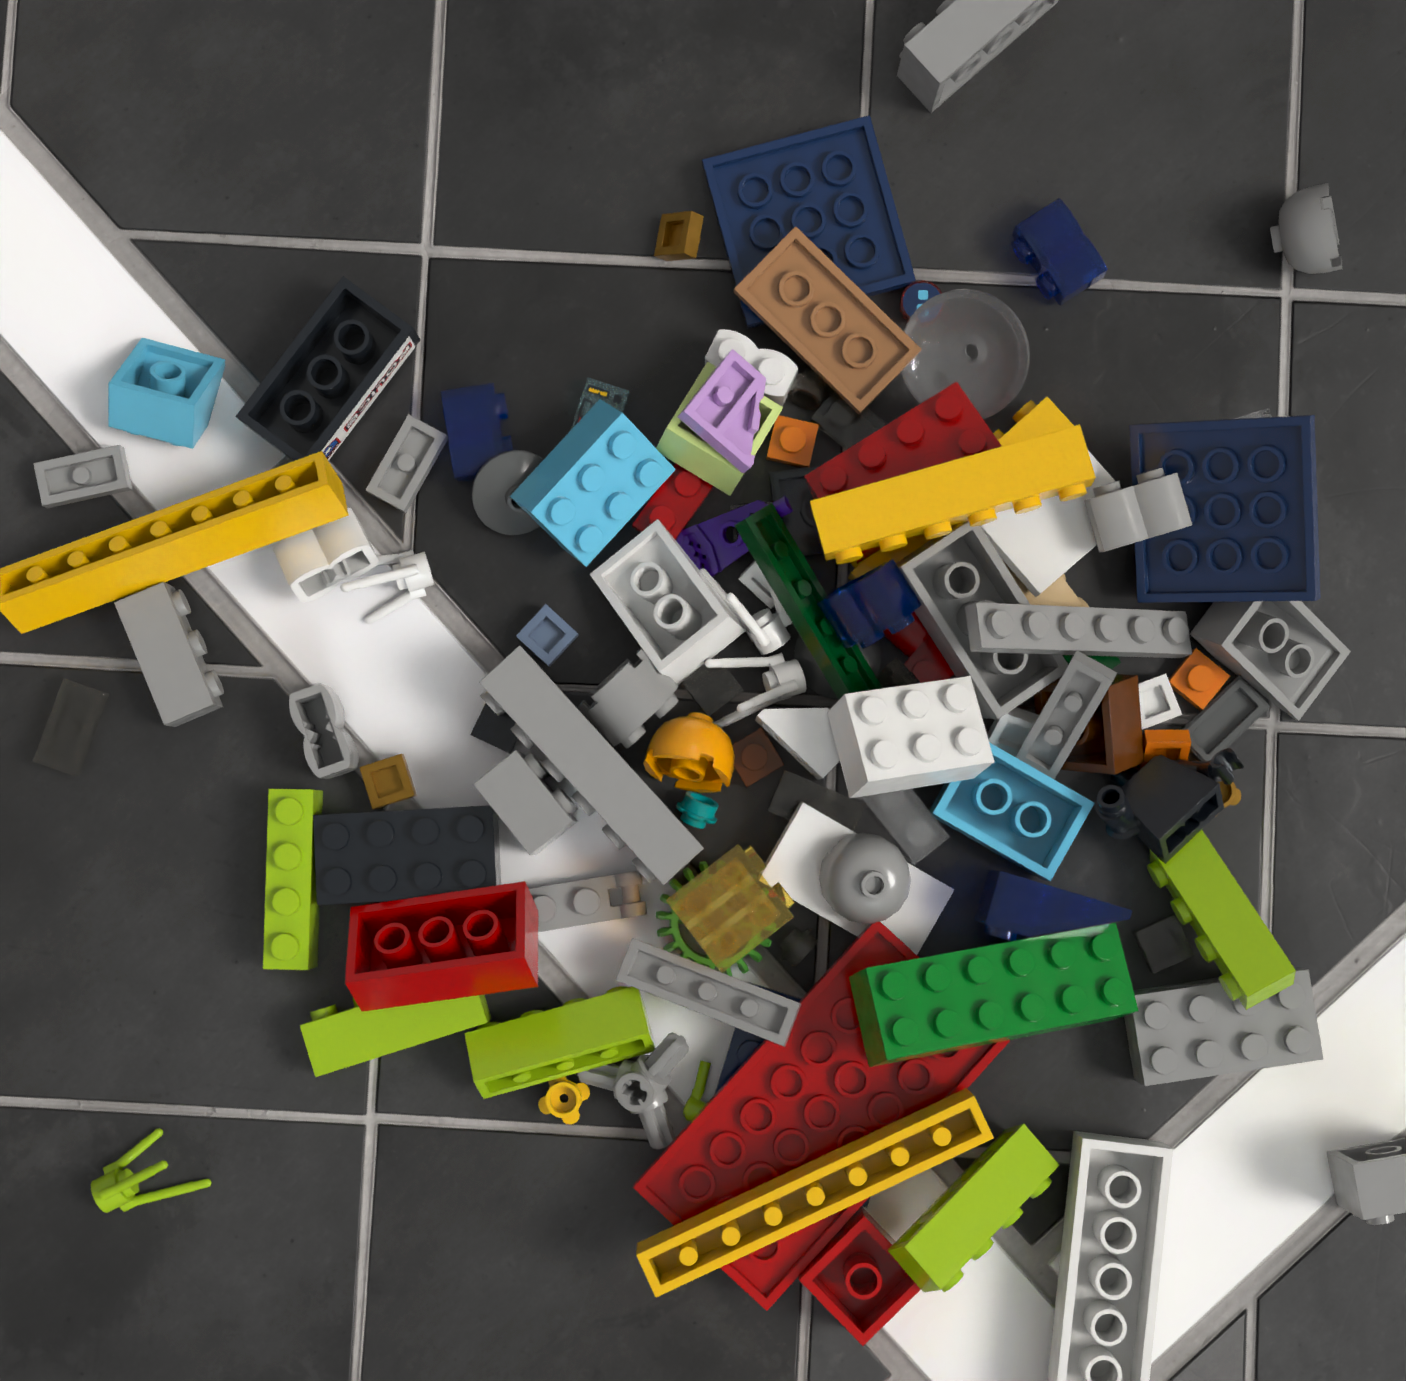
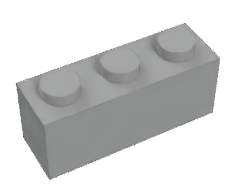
(170, 654)

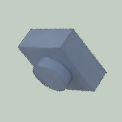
(547, 635)

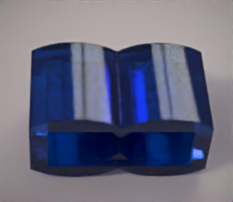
(1058, 252)
(474, 427)
(870, 605)

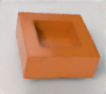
(792, 442)
(1198, 679)
(1169, 743)

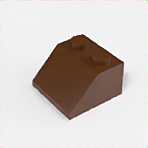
(1113, 734)

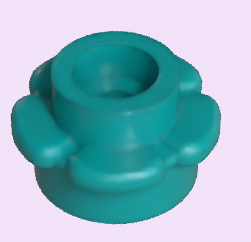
(697, 809)

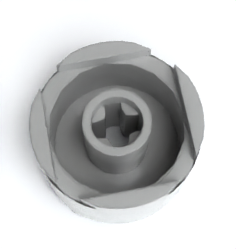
(629, 699)

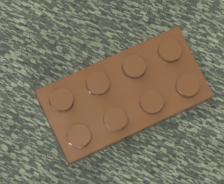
(827, 320)

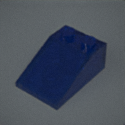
(1033, 908)

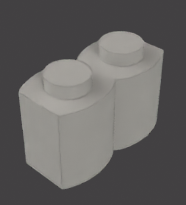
(1137, 511)
(321, 720)

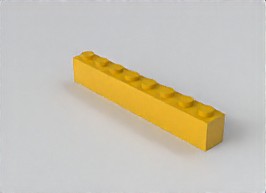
(171, 542)
(812, 1192)

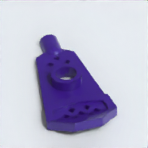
(713, 540)

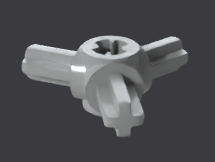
(642, 1086)

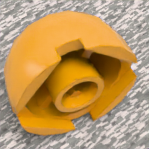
(693, 752)

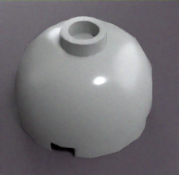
(1308, 231)
(865, 878)

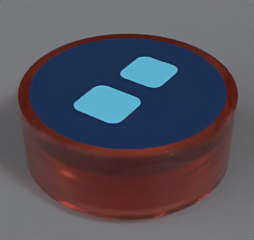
(915, 296)

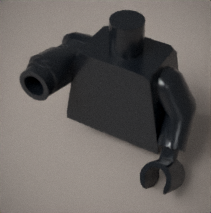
(1166, 800)

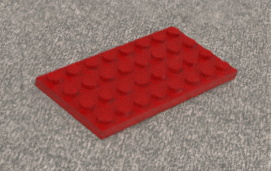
(797, 1107)

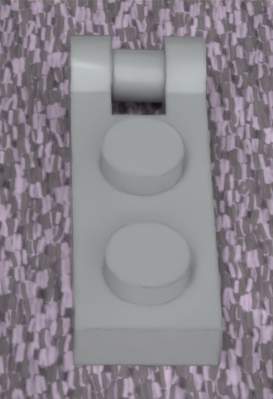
(587, 901)

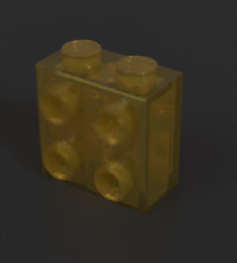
(731, 906)

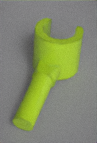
(694, 1103)

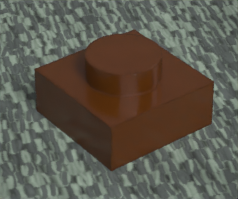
(755, 757)

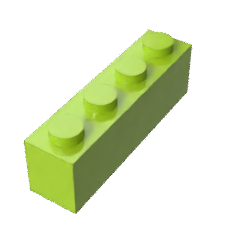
(290, 889)
(1224, 921)
(353, 1036)
(559, 1041)
(974, 1209)

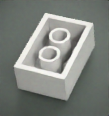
(910, 736)

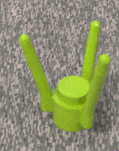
(119, 1186)

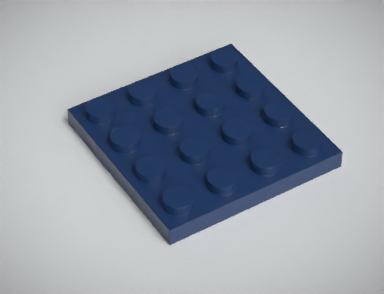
(824, 185)
(1248, 505)

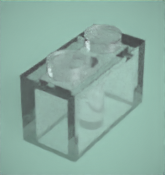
(906, 823)

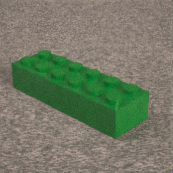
(992, 994)

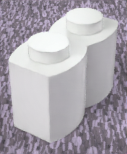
(773, 365)
(325, 557)

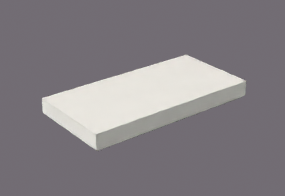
(797, 867)

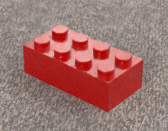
(927, 435)
(442, 946)

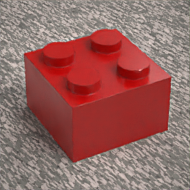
(859, 1277)

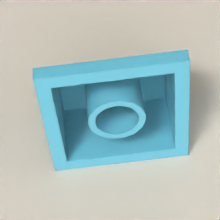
(164, 393)

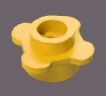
(566, 1110)

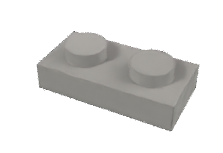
(407, 463)
(83, 476)

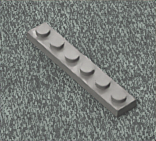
(1073, 629)

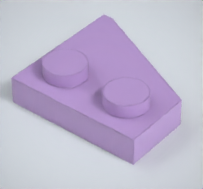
(728, 410)

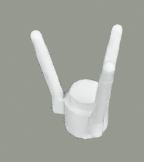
(410, 573)
(763, 628)
(780, 683)

